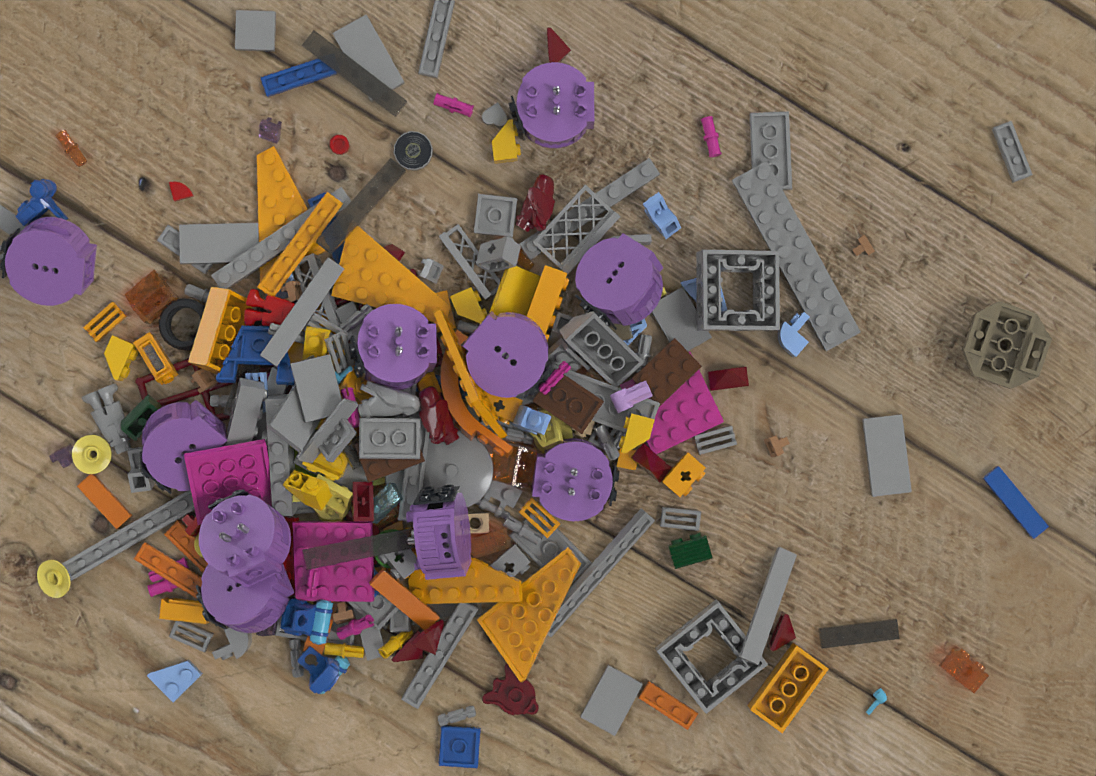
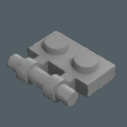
(502, 492)

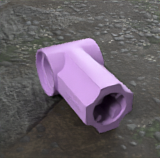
(628, 397)

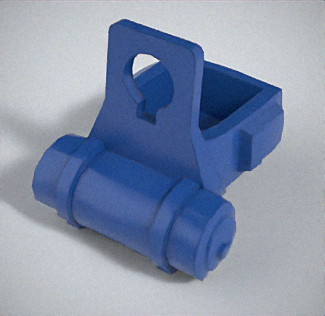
(39, 202)

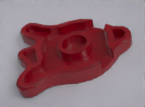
(512, 695)

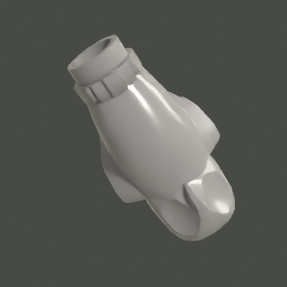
(387, 401)

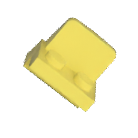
(338, 505)

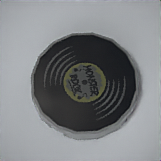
(413, 150)

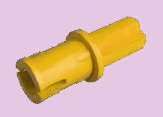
(395, 643)
(344, 650)

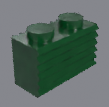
(135, 421)
(690, 550)

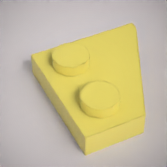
(552, 435)

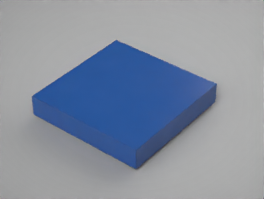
(459, 746)

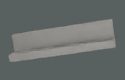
(464, 262)
(328, 302)

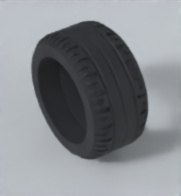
(166, 320)

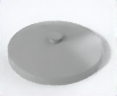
(460, 464)

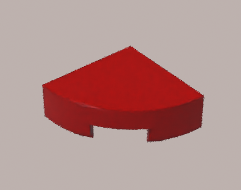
(180, 191)

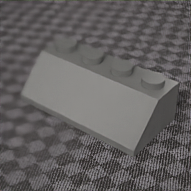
(601, 347)

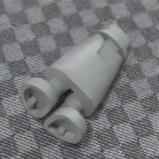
(109, 417)

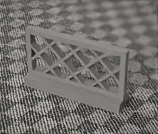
(588, 241)

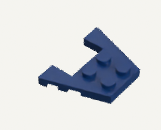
(247, 350)

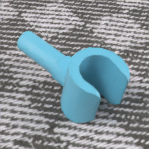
(340, 376)
(880, 697)

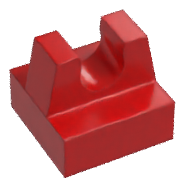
(193, 527)

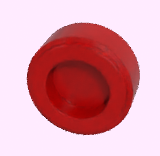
(339, 144)

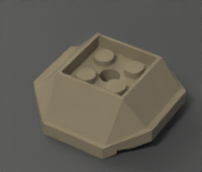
(1025, 341)

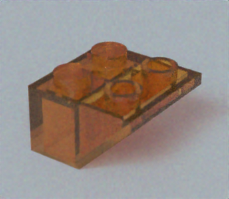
(150, 297)
(518, 467)

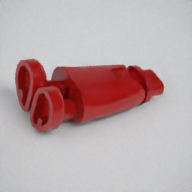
(276, 309)

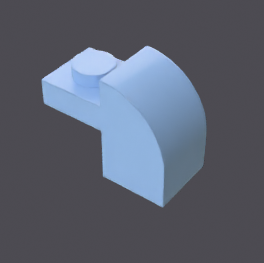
(661, 216)
(788, 336)
(531, 420)

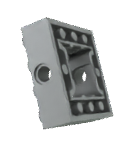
(766, 293)
(725, 682)

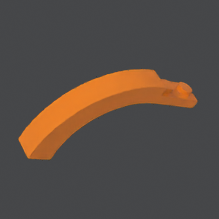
(460, 415)

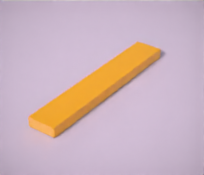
(300, 244)

